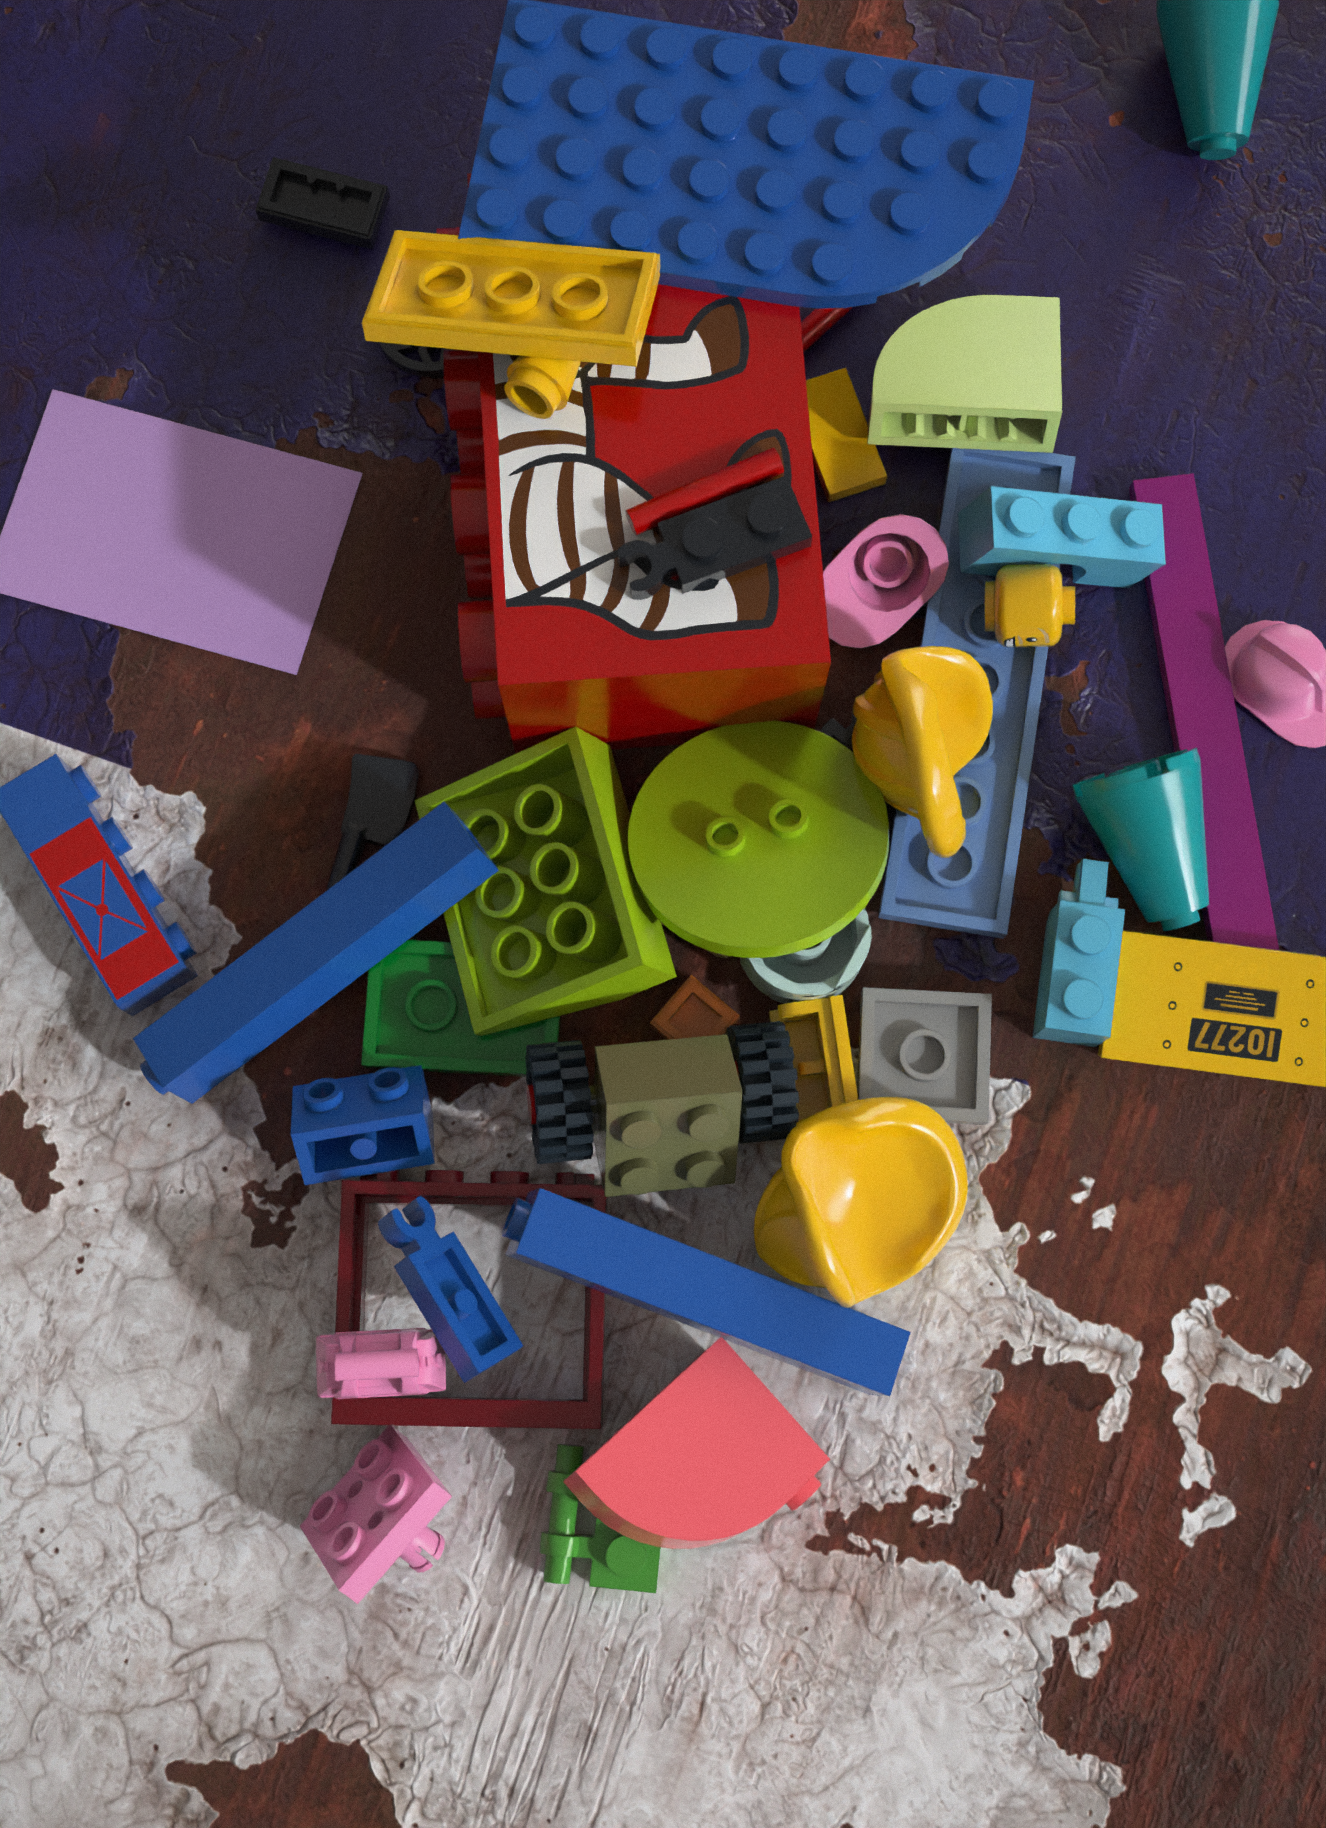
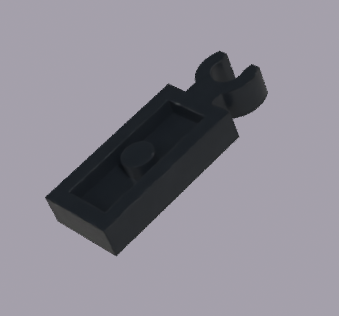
(720, 539)

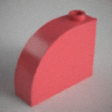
(701, 1459)

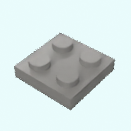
(927, 1050)

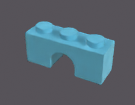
(1100, 537)

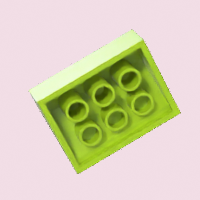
(564, 910)

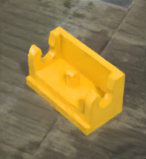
(820, 1053)

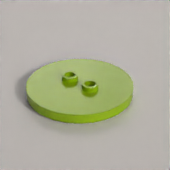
(758, 839)

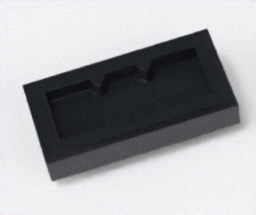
(322, 203)

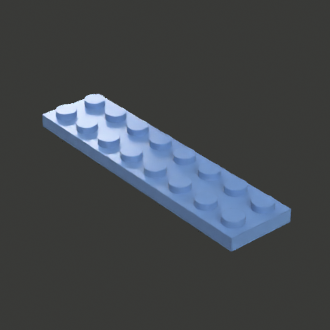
(977, 883)

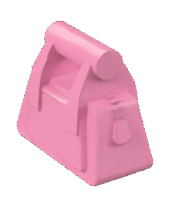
(379, 1363)

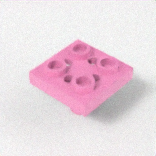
(377, 1515)

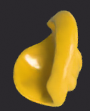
(920, 729)
(862, 1197)

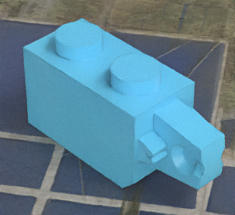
(1080, 961)

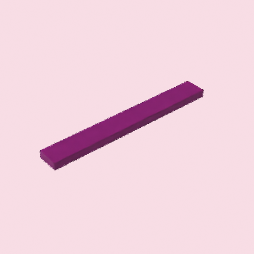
(1205, 715)

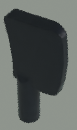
(376, 808)

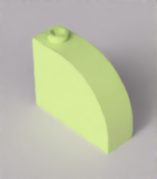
(972, 377)

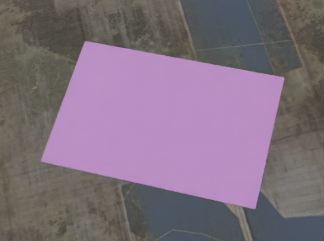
(174, 531)

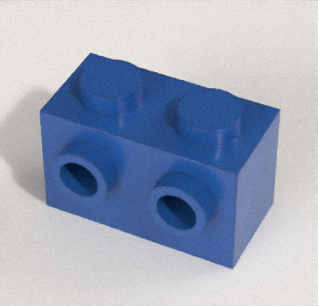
(362, 1124)

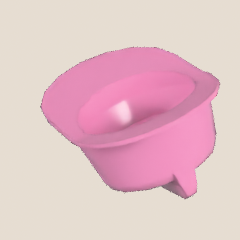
(882, 579)
(1281, 679)

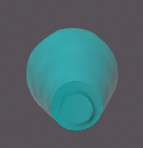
(1216, 67)
(1154, 833)

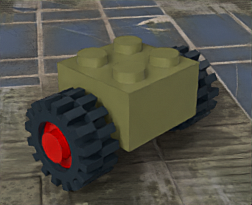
(663, 1107)

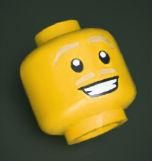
(1028, 605)

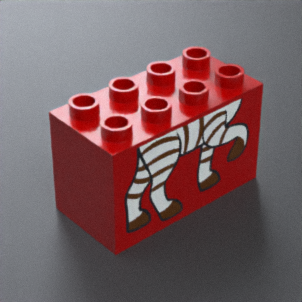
(547, 514)

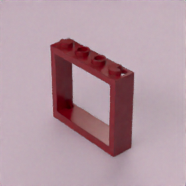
(449, 1189)

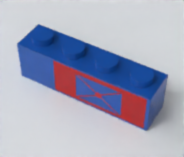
(95, 885)

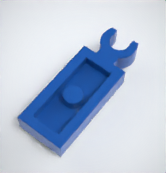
(449, 1291)

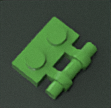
(615, 1558)

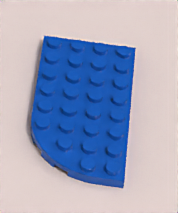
(740, 155)

